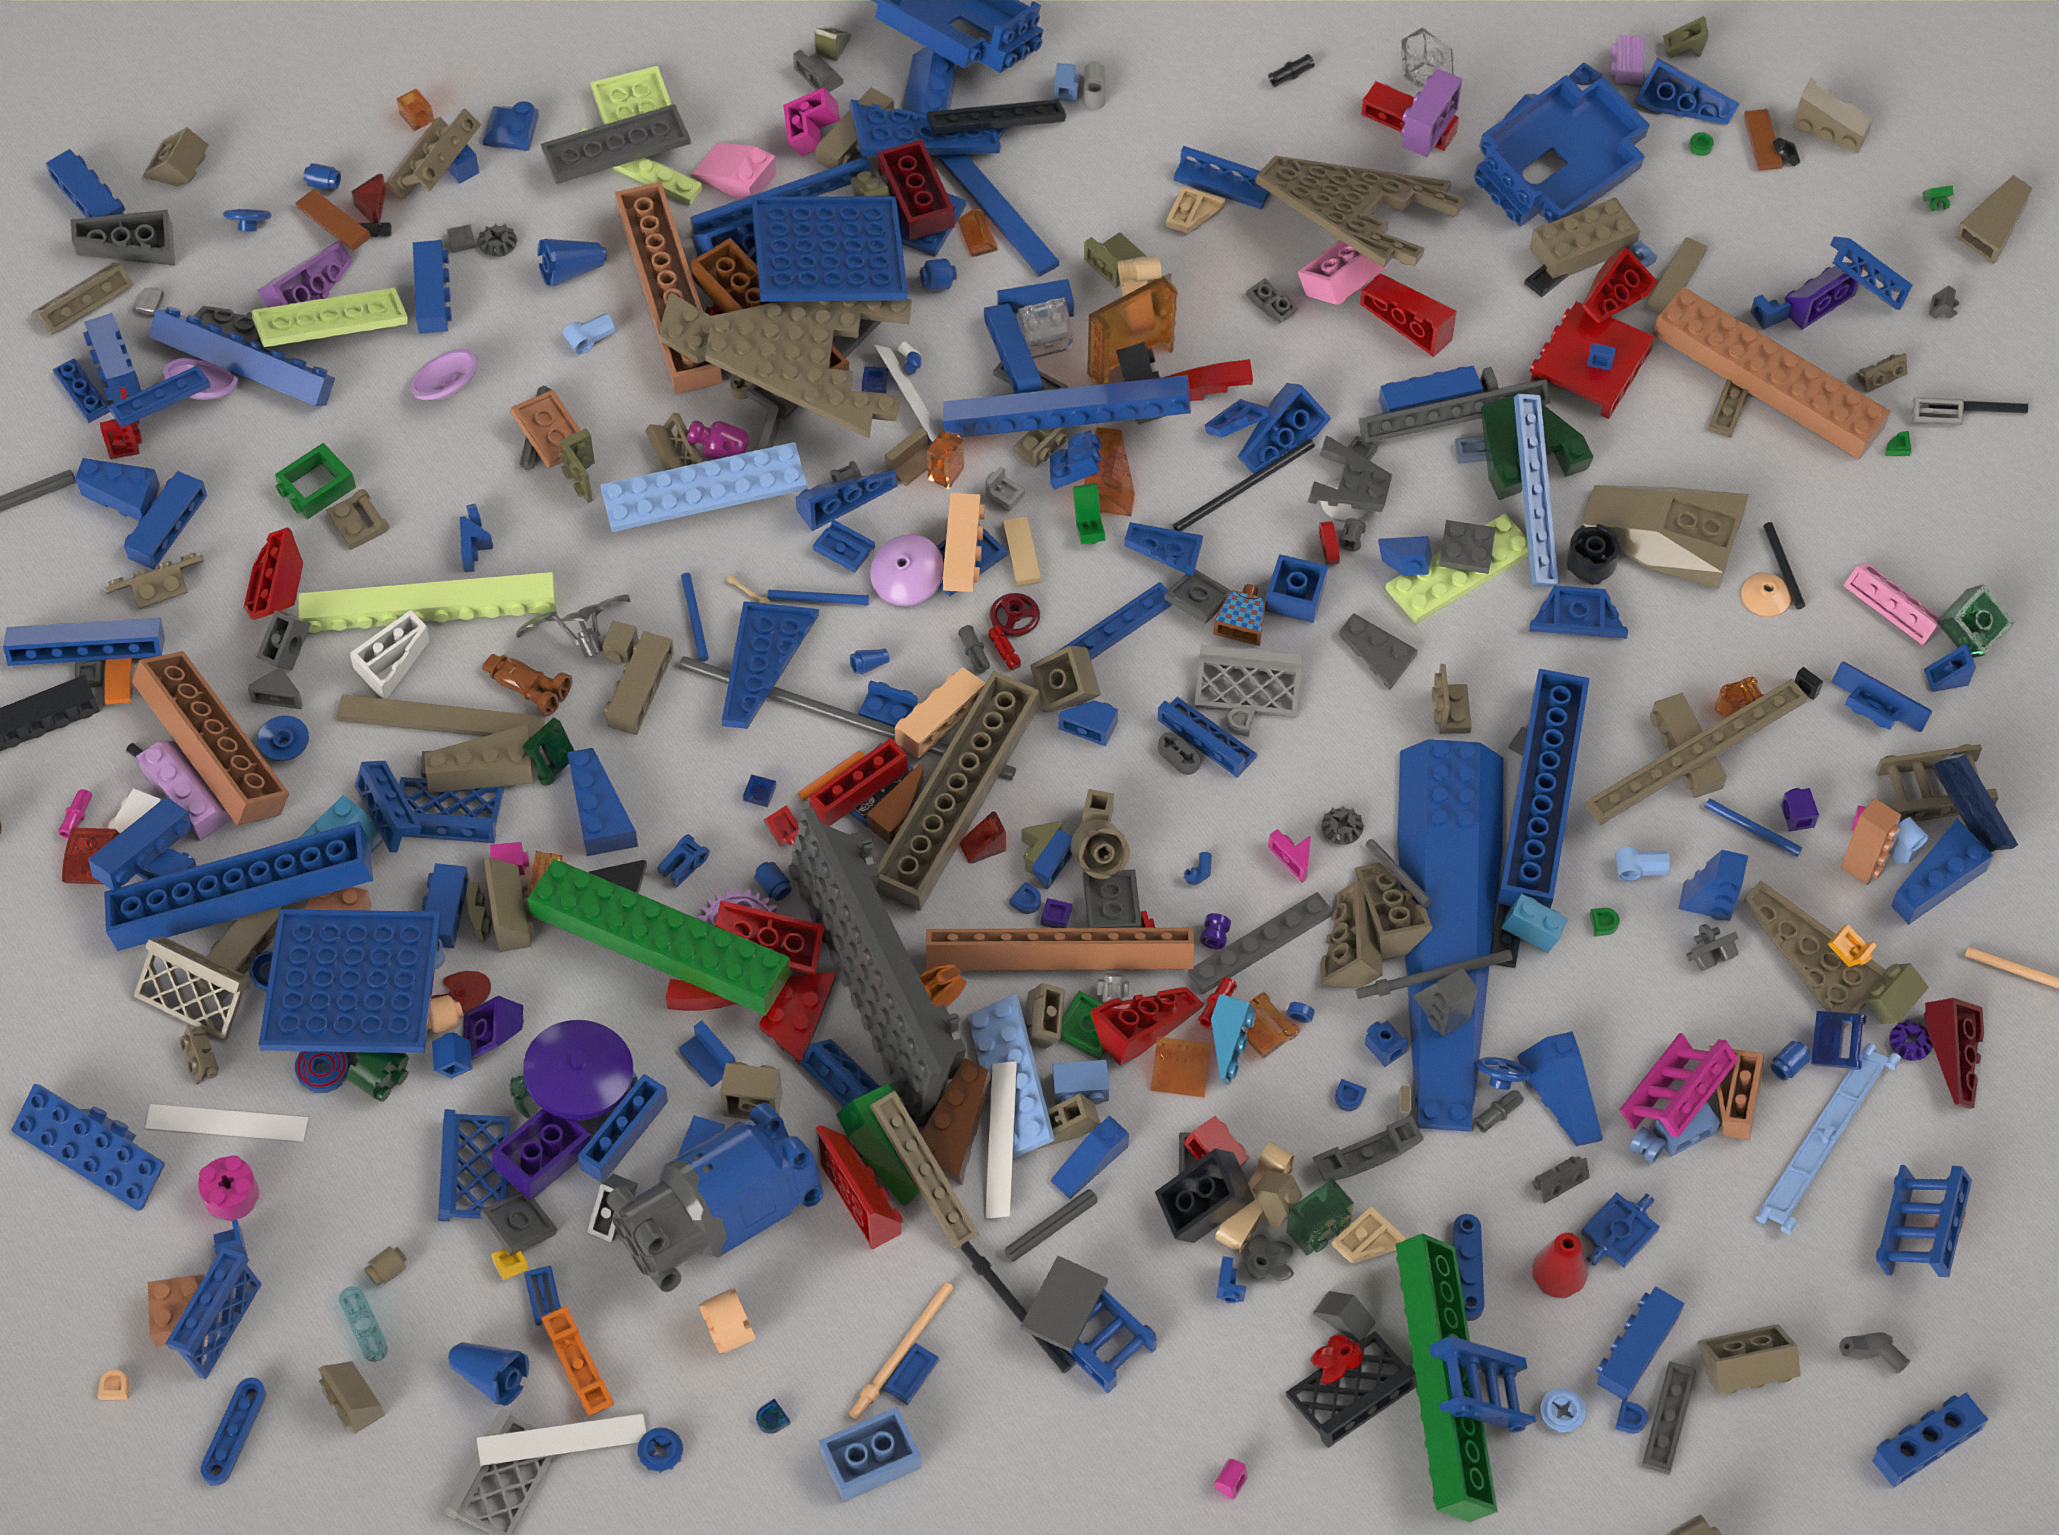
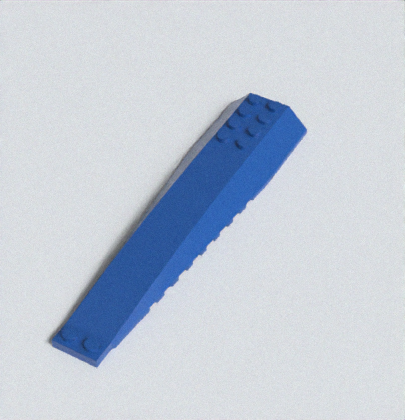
(1453, 852)

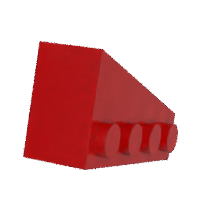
(1410, 313)

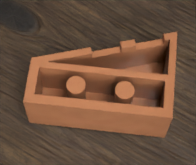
(1739, 1094)

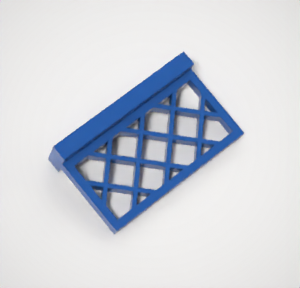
(454, 827)
(451, 1157)
(203, 1311)

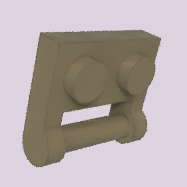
(351, 524)

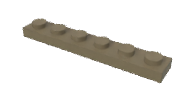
(924, 1169)

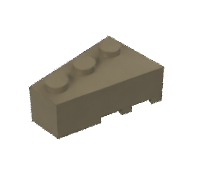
(1831, 119)

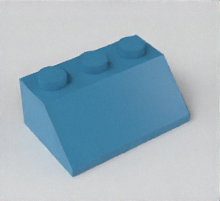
(344, 813)

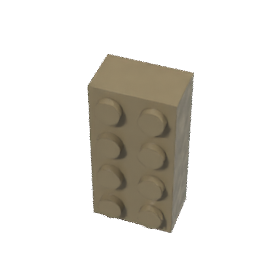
(1584, 238)

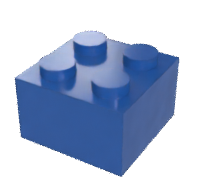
(1296, 588)

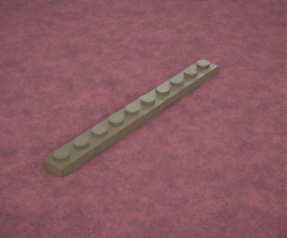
(1696, 751)

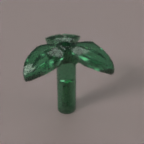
(520, 1092)

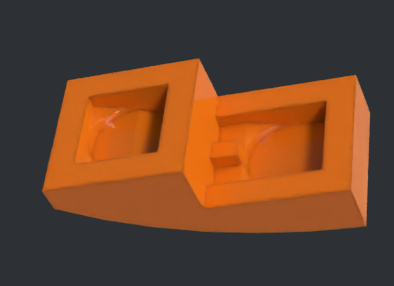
(118, 681)

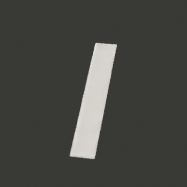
(909, 391)
(226, 1122)
(1001, 1140)
(560, 1439)

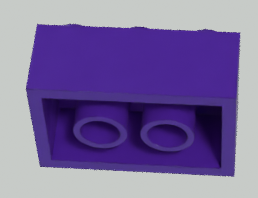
(539, 1152)

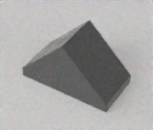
(275, 690)
(1345, 1314)

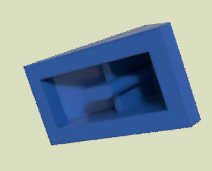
(1952, 670)

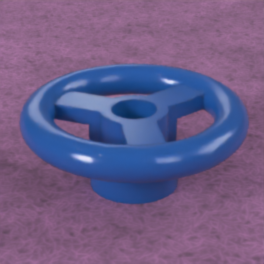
(247, 217)
(1504, 1072)

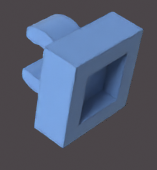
(1643, 253)

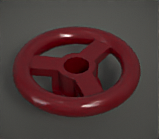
(1015, 602)

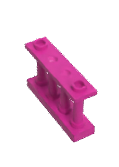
(1691, 1096)

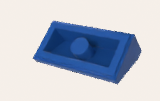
(1053, 858)

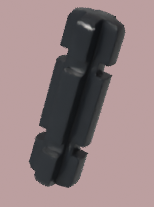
(374, 229)

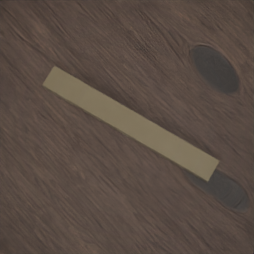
(432, 716)

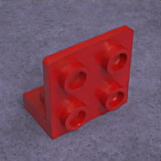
(121, 441)

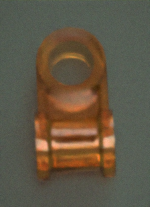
(1739, 694)

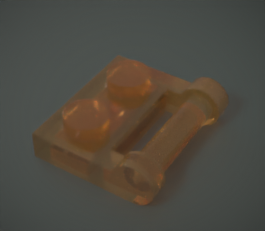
(1263, 1035)

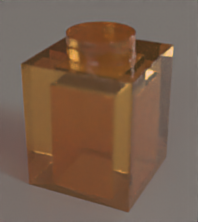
(415, 109)

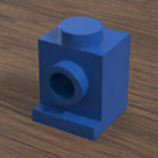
(1386, 1049)

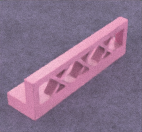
(1893, 602)

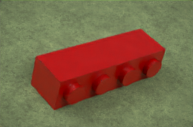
(1388, 107)
(859, 782)

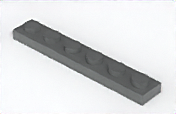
(1260, 942)

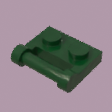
(555, 746)

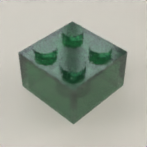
(1976, 620)
(1320, 1217)

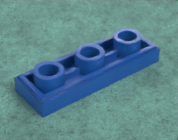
(81, 390)

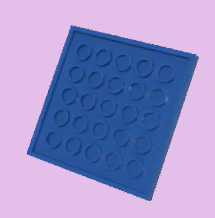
(829, 248)
(350, 981)

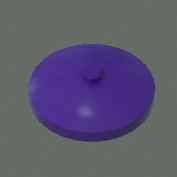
(578, 1069)

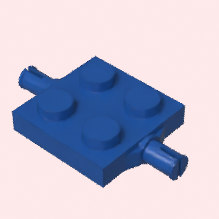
(1620, 1230)

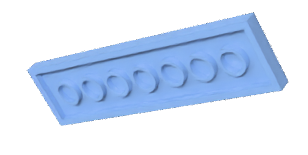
(703, 487)

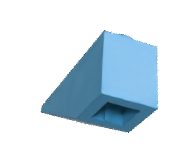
(1230, 1026)

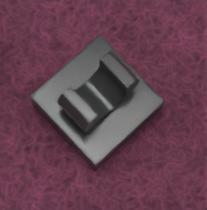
(1943, 303)

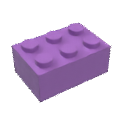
(1431, 112)

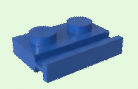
(844, 546)

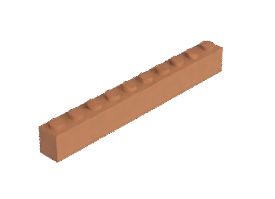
(1061, 948)

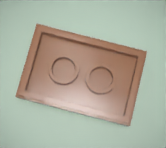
(545, 425)

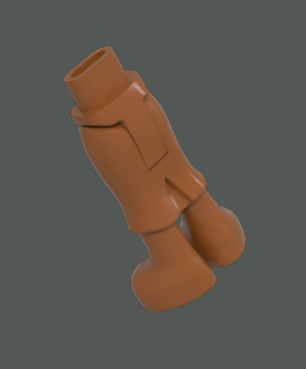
(527, 682)

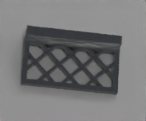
(1365, 1407)

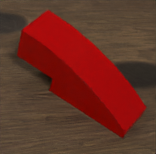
(689, 997)

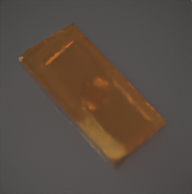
(977, 233)

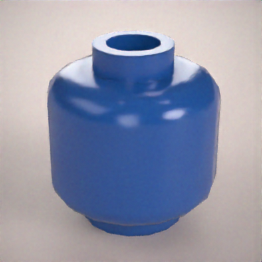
(937, 274)

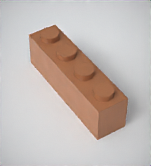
(1871, 842)

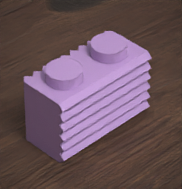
(1629, 60)

